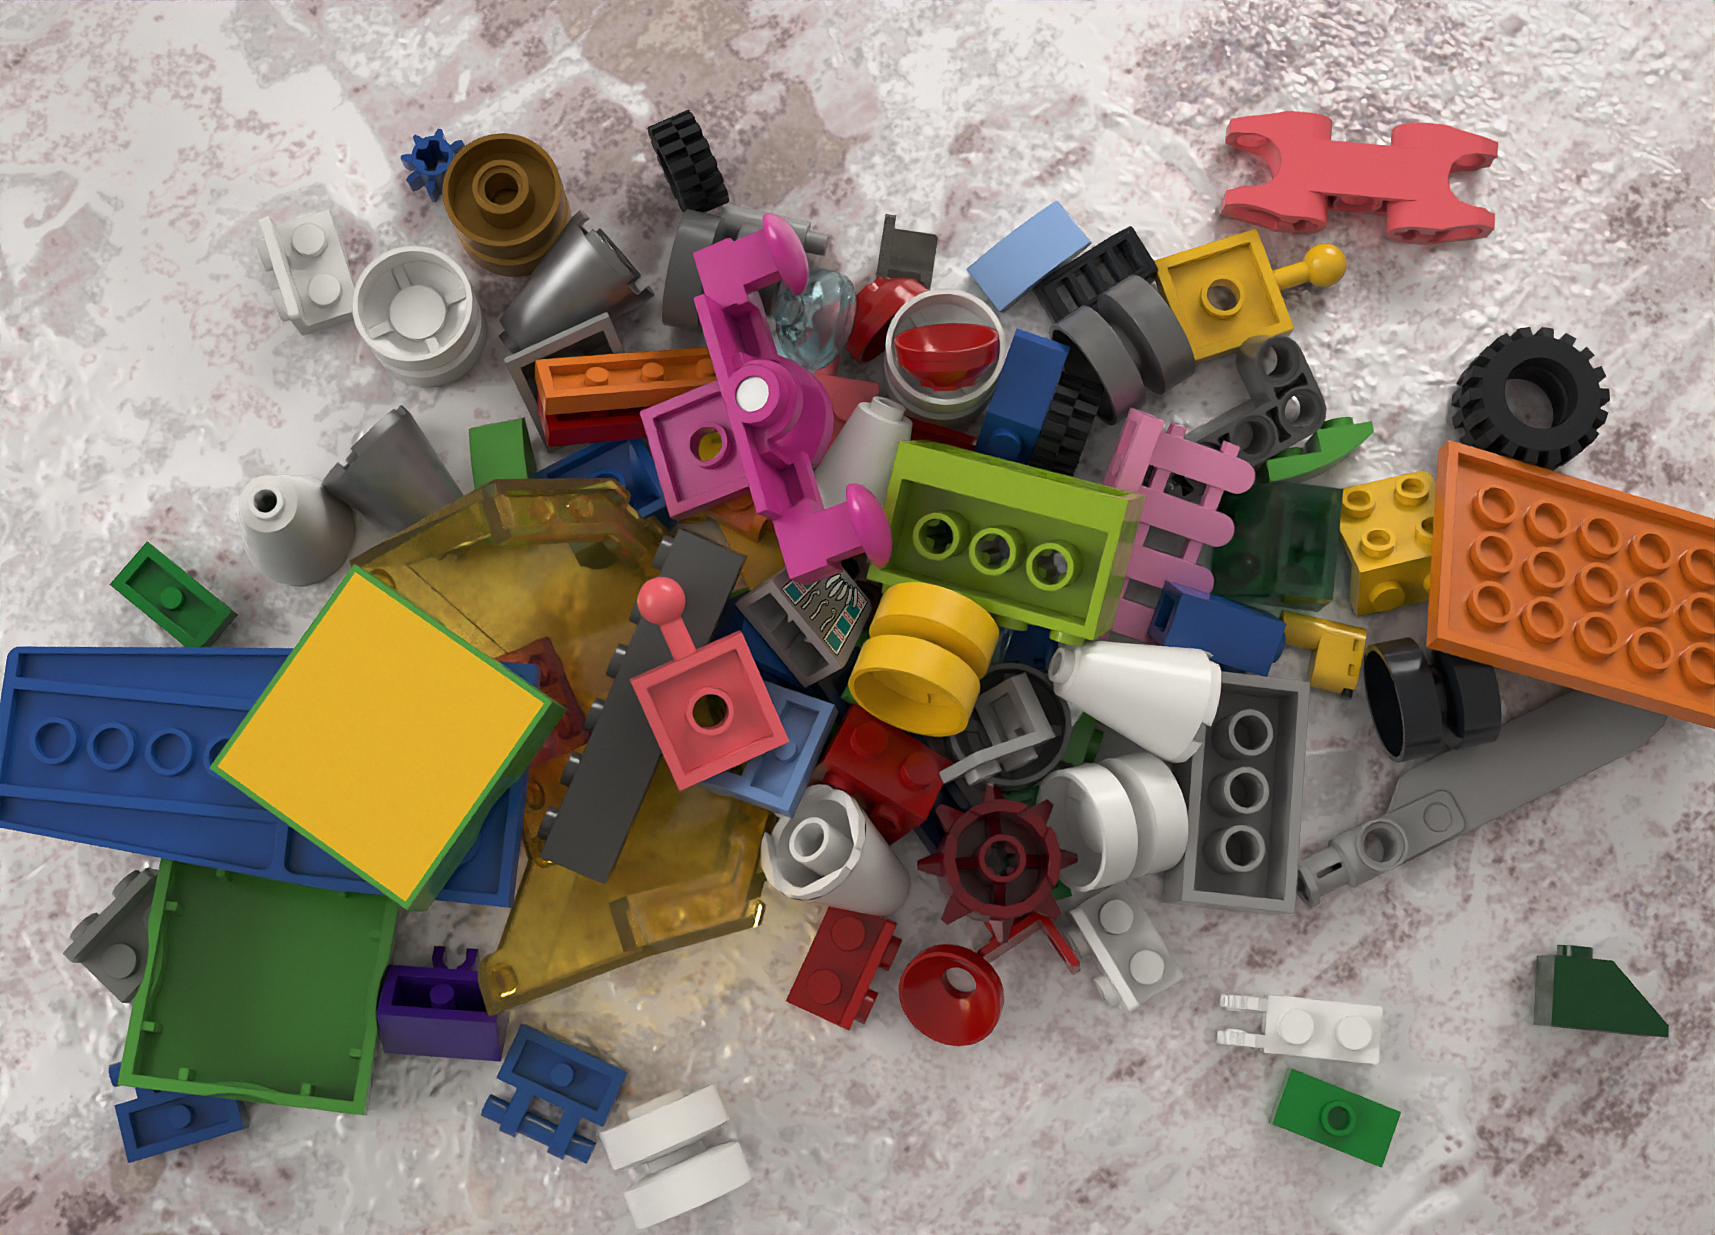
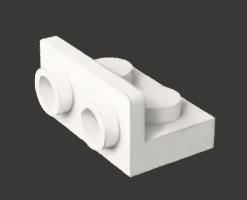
(309, 269)
(1122, 946)

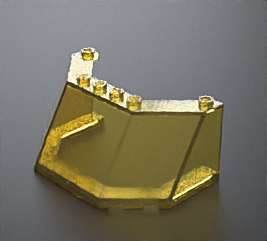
(569, 567)

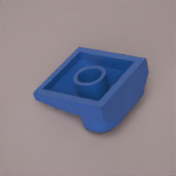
(627, 463)

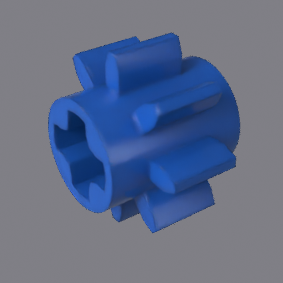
(426, 156)

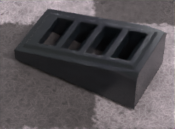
(1123, 242)

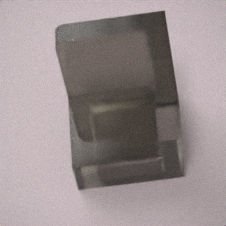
(906, 253)

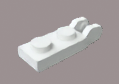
(1309, 1028)

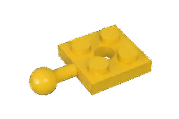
(1244, 268)

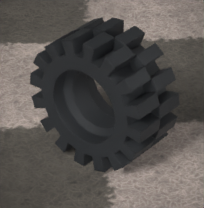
(688, 163)
(1067, 424)

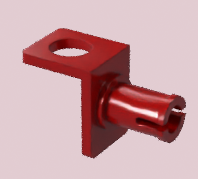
(1022, 929)

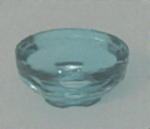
(818, 321)

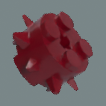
(1018, 836)

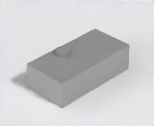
(1244, 800)

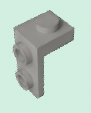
(1014, 727)

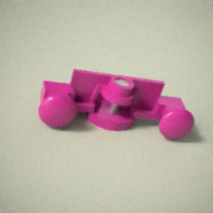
(768, 414)

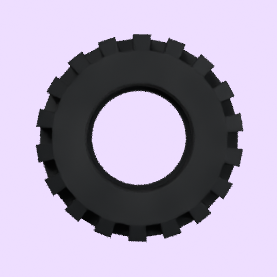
(1558, 371)

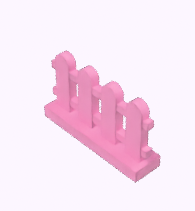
(1144, 444)

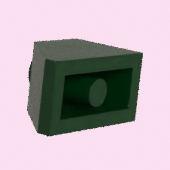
(1591, 996)

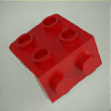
(883, 771)

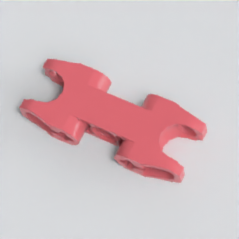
(1394, 181)

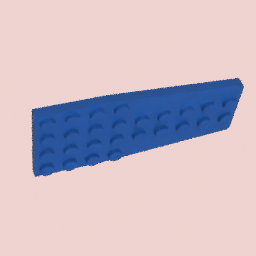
(121, 752)

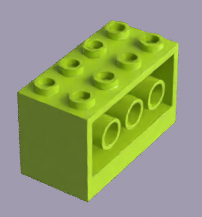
(1034, 513)

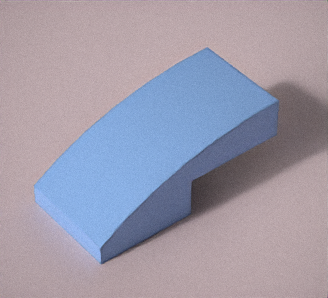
(1028, 256)

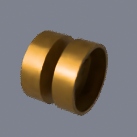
(505, 202)

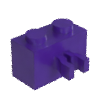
(439, 1011)

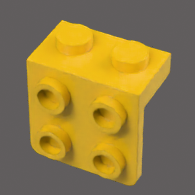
(1389, 541)

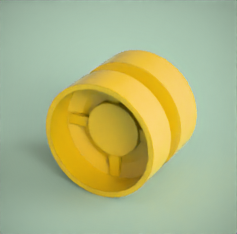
(924, 659)

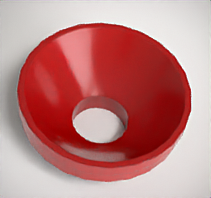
(874, 312)
(947, 354)
(944, 1011)

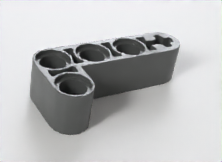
(1263, 411)

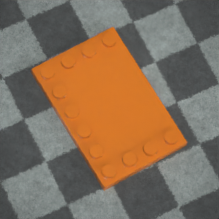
(1573, 583)

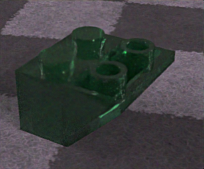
(1280, 546)

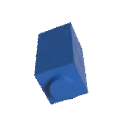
(1233, 632)

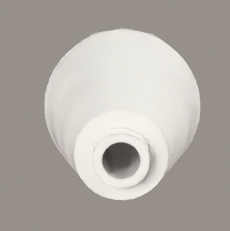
(864, 451)
(294, 528)
(1141, 691)
(834, 856)

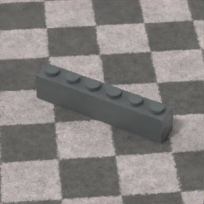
(622, 751)

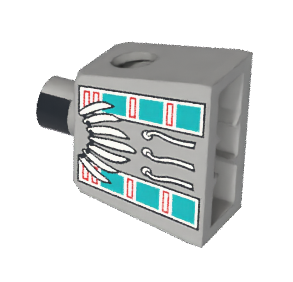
(811, 624)

